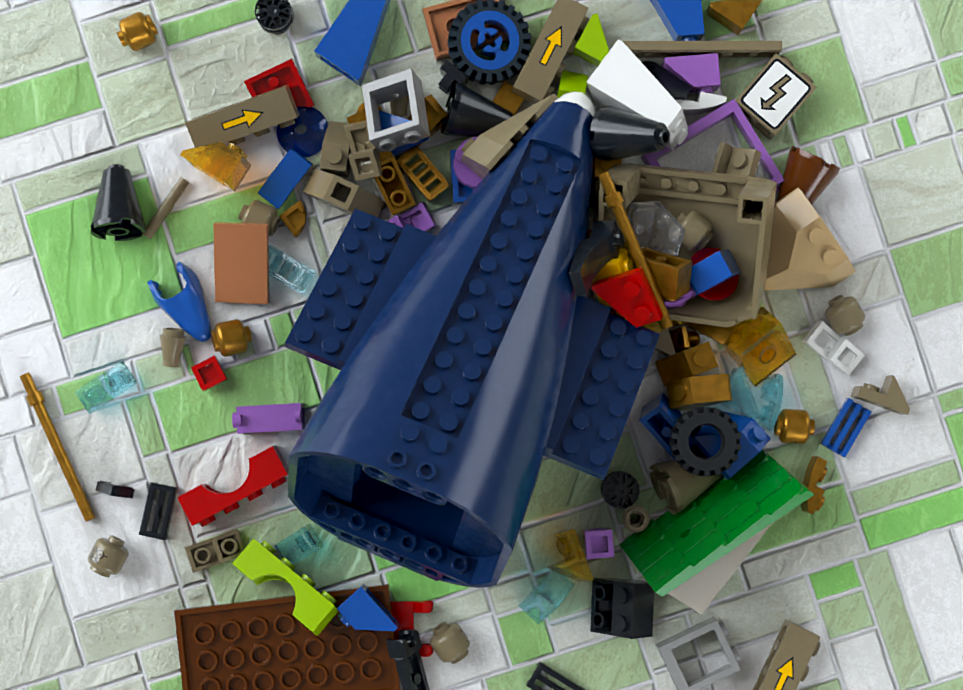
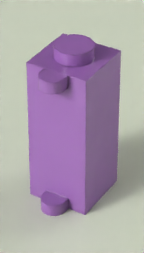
(269, 418)

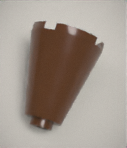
(807, 173)

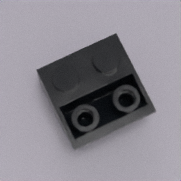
(622, 607)

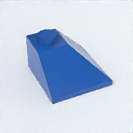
(752, 441)

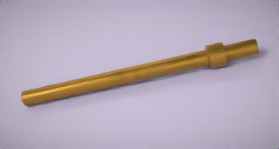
(614, 199)
(35, 399)

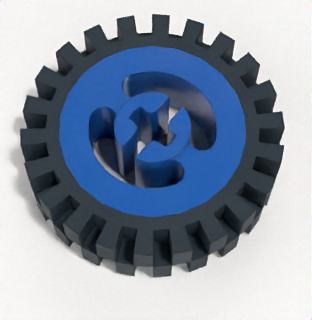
(471, 21)

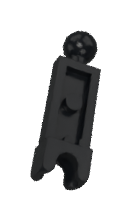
(408, 659)

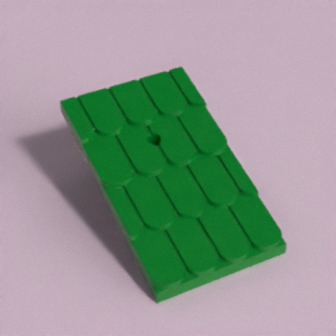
(707, 541)

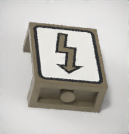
(775, 95)

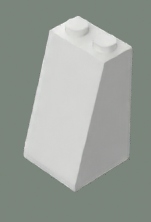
(630, 86)

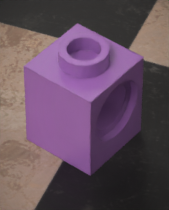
(598, 543)

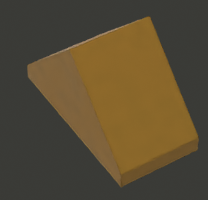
(732, 13)

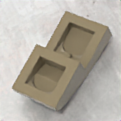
(364, 155)

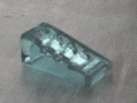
(299, 276)

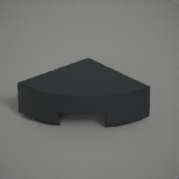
(115, 490)

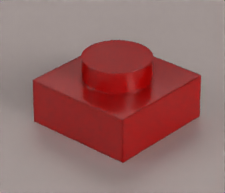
(209, 373)

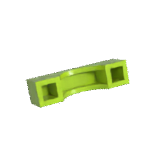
(311, 607)

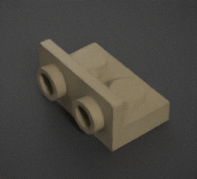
(736, 160)

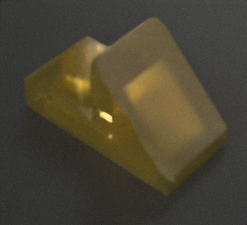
(574, 563)

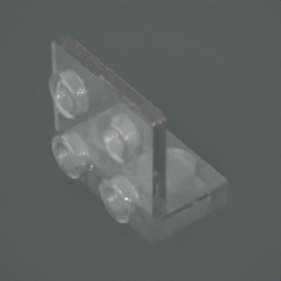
(656, 227)

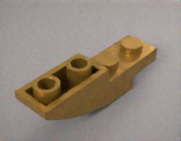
(391, 181)

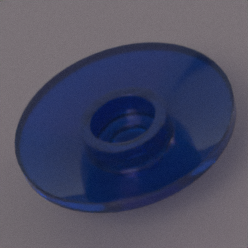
(311, 141)

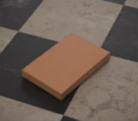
(439, 20)
(241, 262)

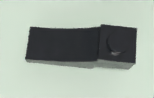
(595, 254)

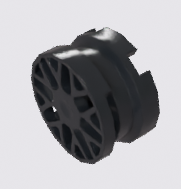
(274, 15)
(620, 489)

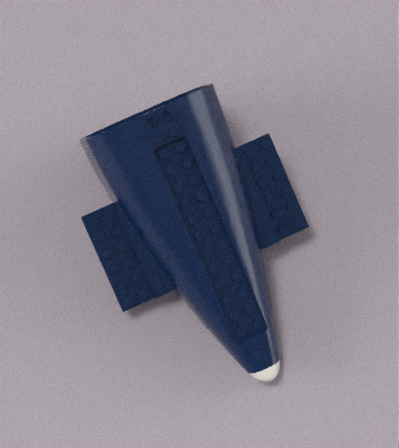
(464, 365)

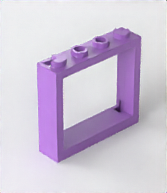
(729, 109)

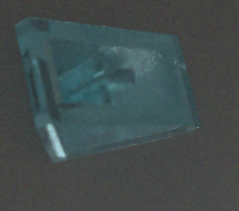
(742, 396)
(299, 544)
(546, 596)

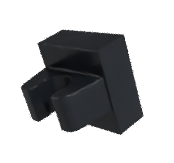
(451, 76)

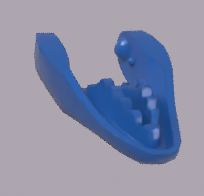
(186, 307)

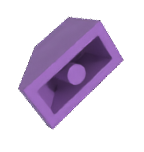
(696, 70)

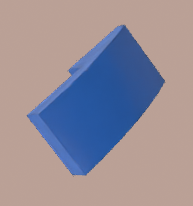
(285, 178)

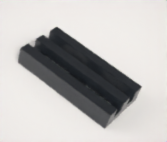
(168, 513)
(542, 667)

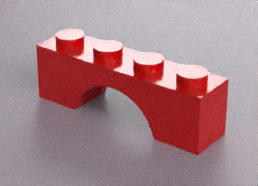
(204, 502)

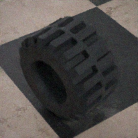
(729, 441)

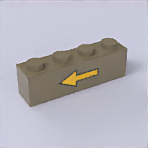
(550, 49)
(244, 118)
(788, 658)

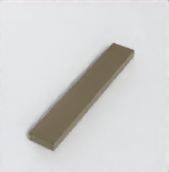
(665, 49)

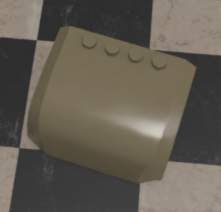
(740, 220)

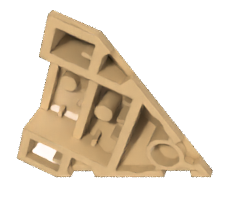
(803, 248)

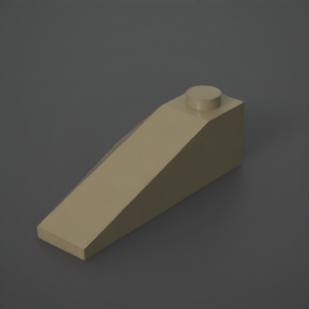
(493, 144)

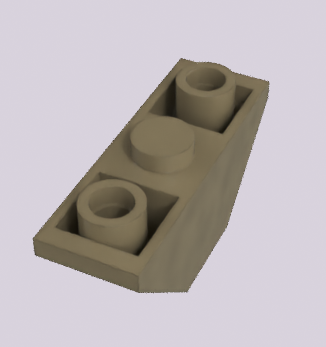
(342, 193)

